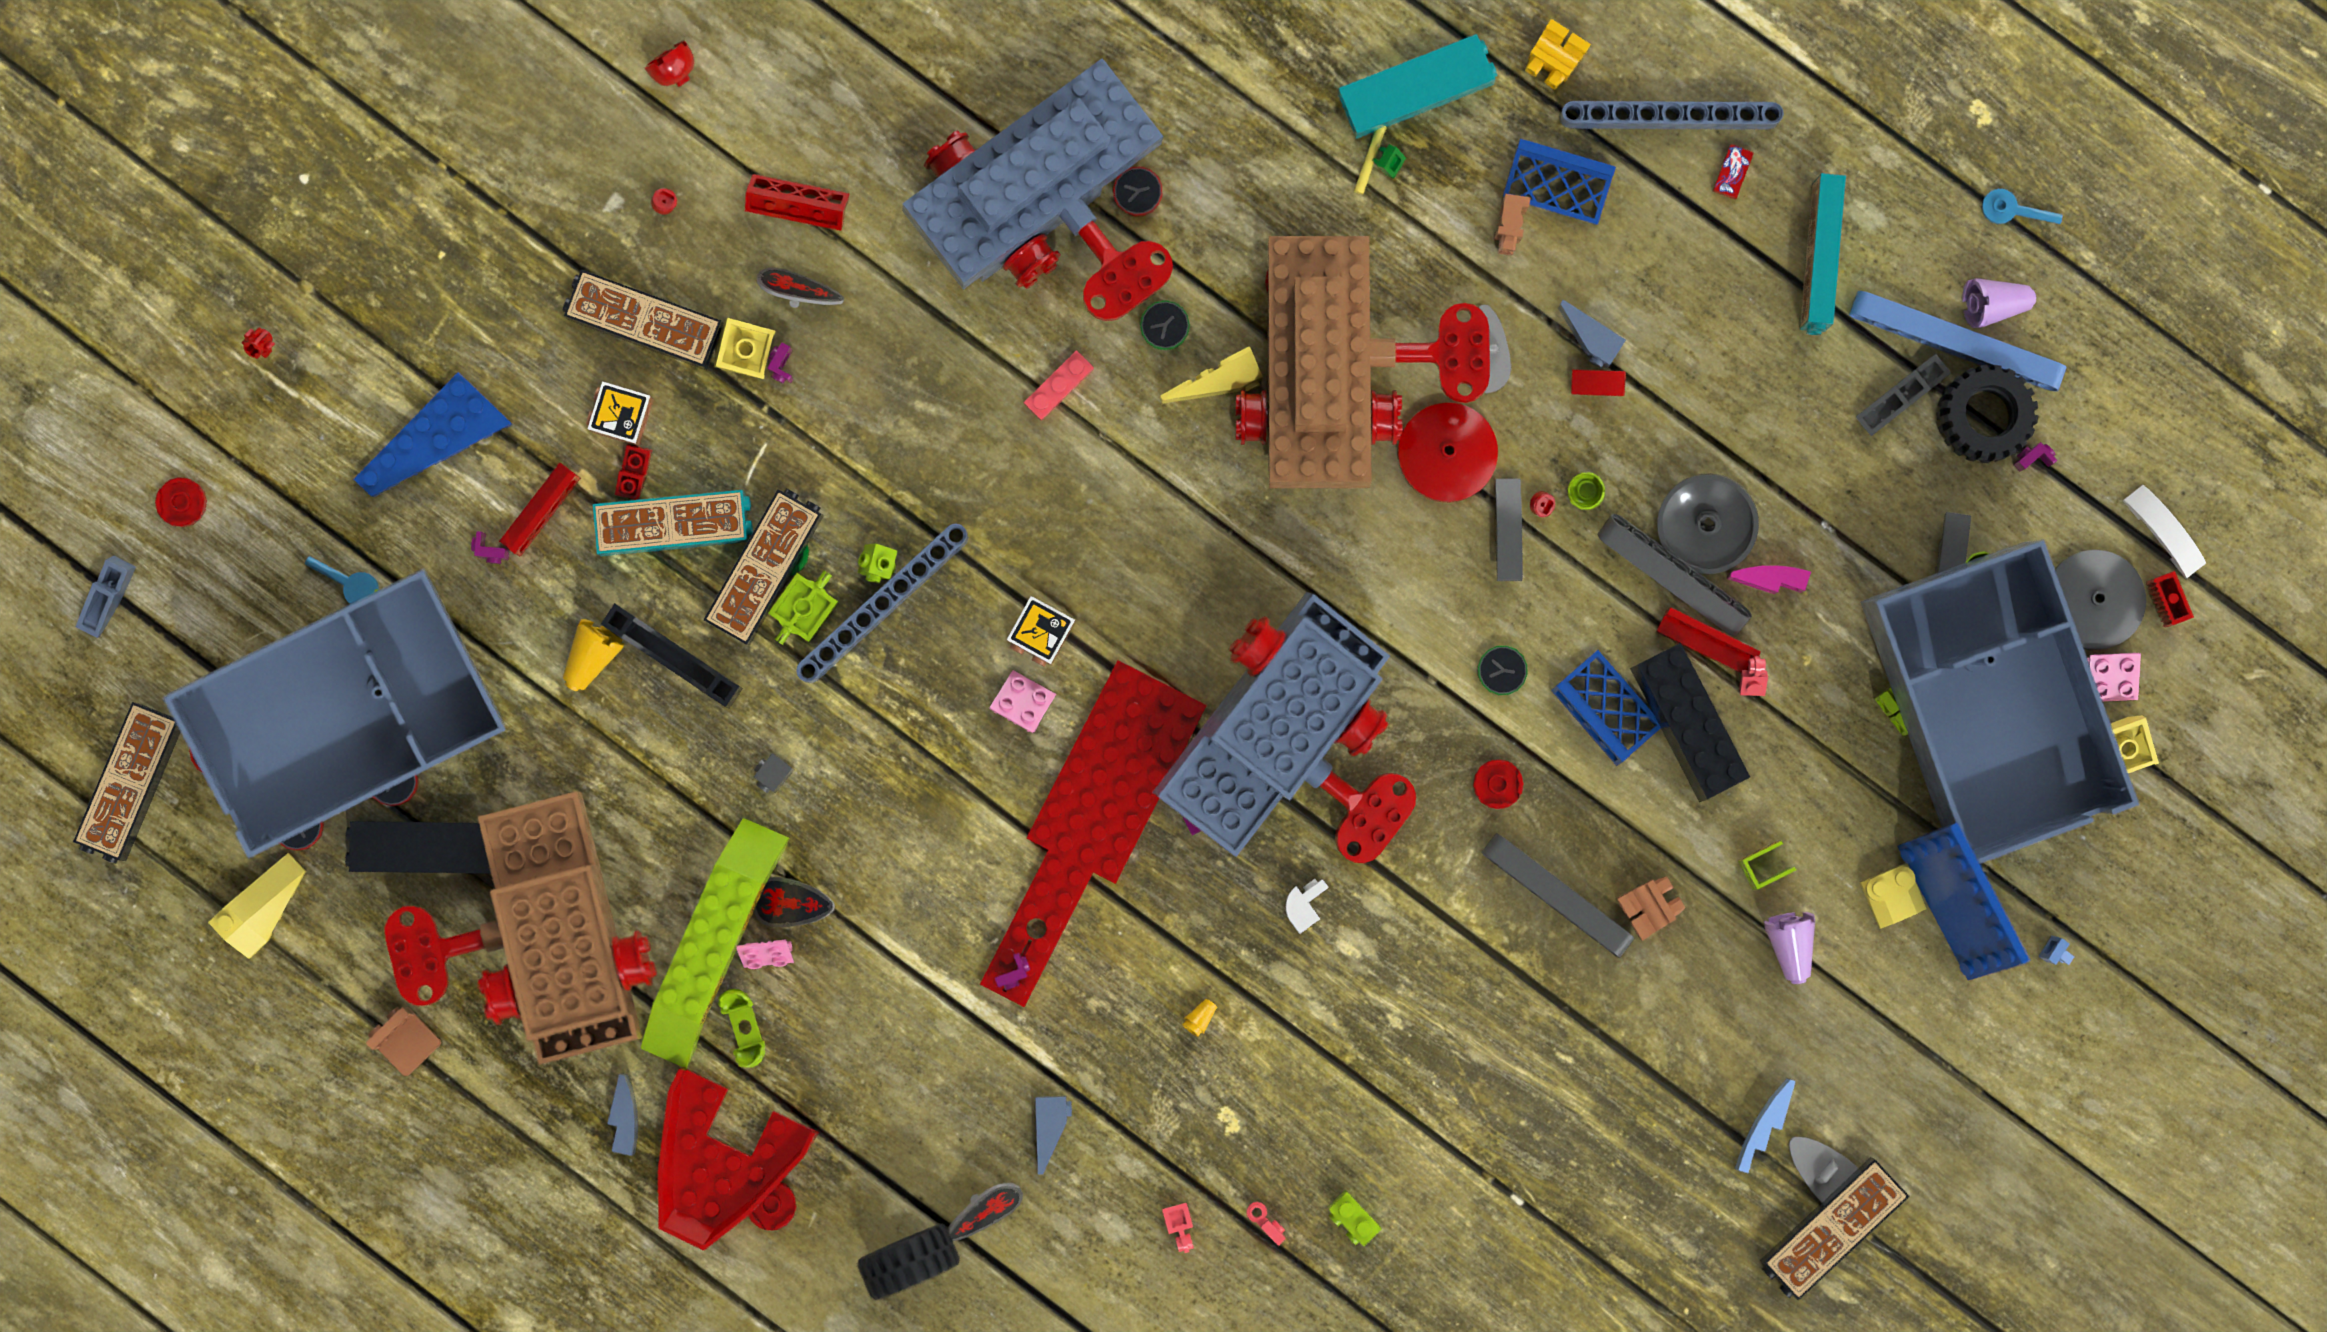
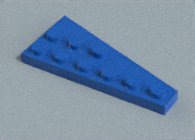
(442, 429)

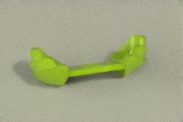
(750, 1045)

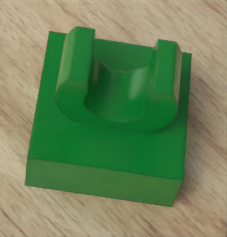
(1390, 161)

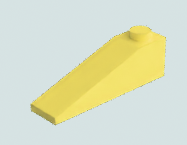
(1233, 375)
(254, 913)

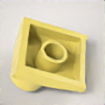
(743, 348)
(2135, 742)
(1893, 895)

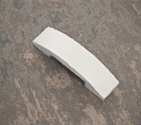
(2166, 529)

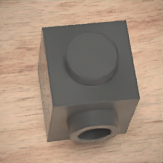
(772, 773)

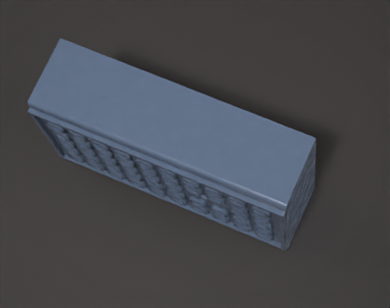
(2000, 700)
(306, 731)

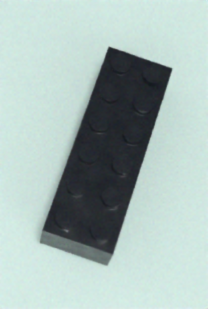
(1690, 722)

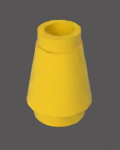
(1199, 1018)

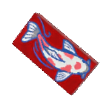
(1733, 171)

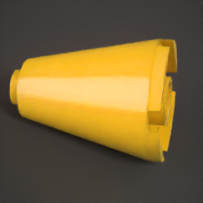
(590, 654)

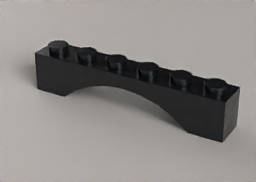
(671, 656)

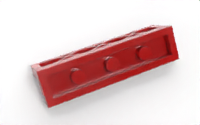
(795, 205)
(539, 509)
(1706, 640)

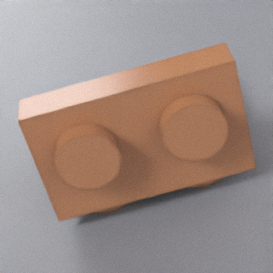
(404, 1040)

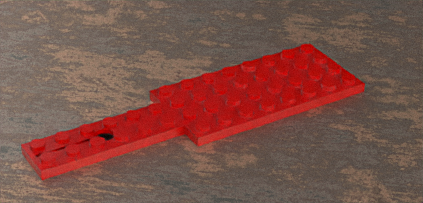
(1096, 810)

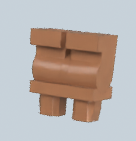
(1510, 222)
(1653, 906)

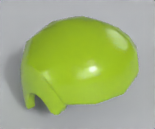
(1586, 491)

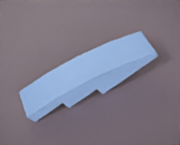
(1771, 1116)

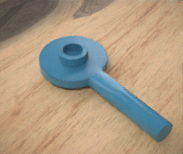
(2001, 206)
(355, 586)

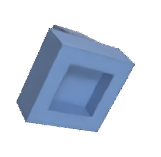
(2056, 951)

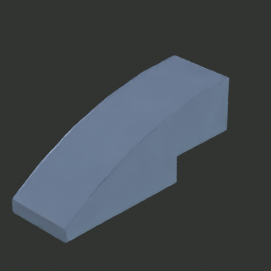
(105, 596)
(624, 1116)

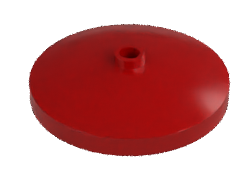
(1442, 475)

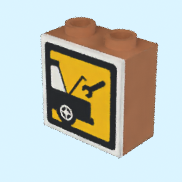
(619, 413)
(1040, 632)

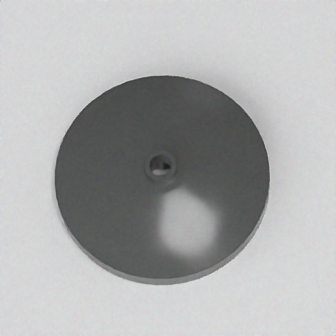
(1703, 546)
(2120, 593)

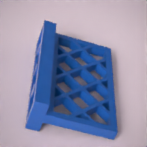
(1565, 160)
(1595, 725)

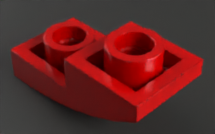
(1598, 382)
(633, 472)

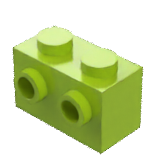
(1351, 1214)

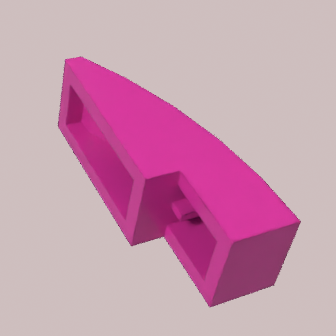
(1771, 578)

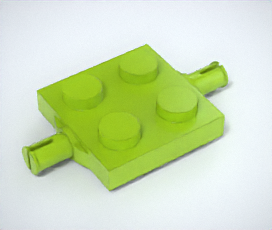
(803, 607)

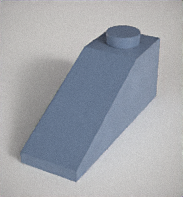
(1594, 338)
(1050, 1123)

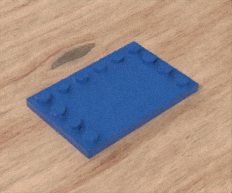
(1963, 902)

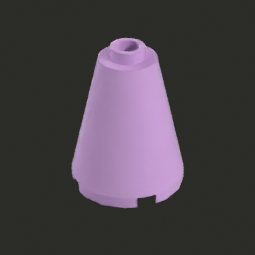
(1995, 301)
(1793, 944)

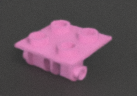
(2116, 675)
(1022, 701)
(762, 954)

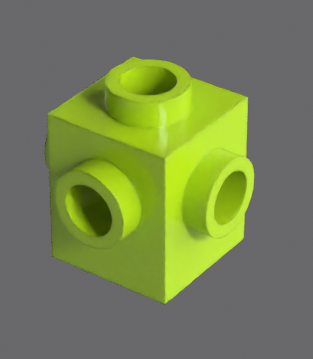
(877, 562)

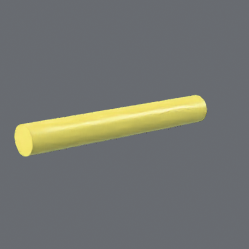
(1368, 163)

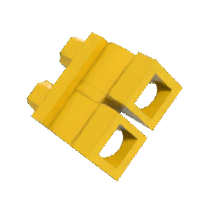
(1553, 57)

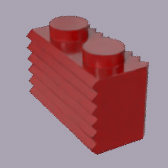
(2169, 599)

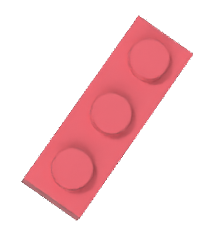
(1059, 385)

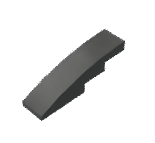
(1903, 394)
(1508, 530)
(1954, 541)

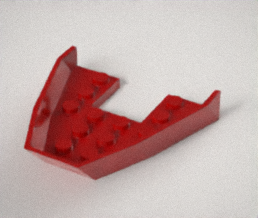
(707, 1183)

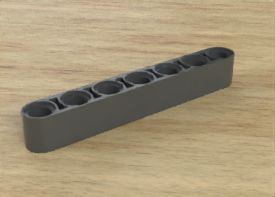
(1674, 574)
(1558, 895)

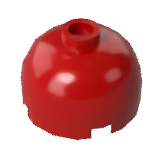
(672, 65)

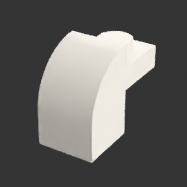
(1297, 906)

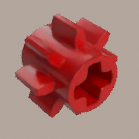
(258, 343)

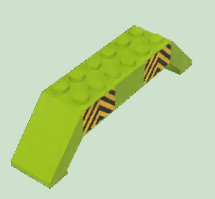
(711, 941)

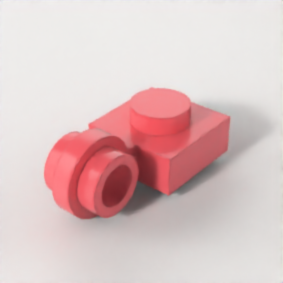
(1755, 679)
(1179, 1219)
(1273, 1230)

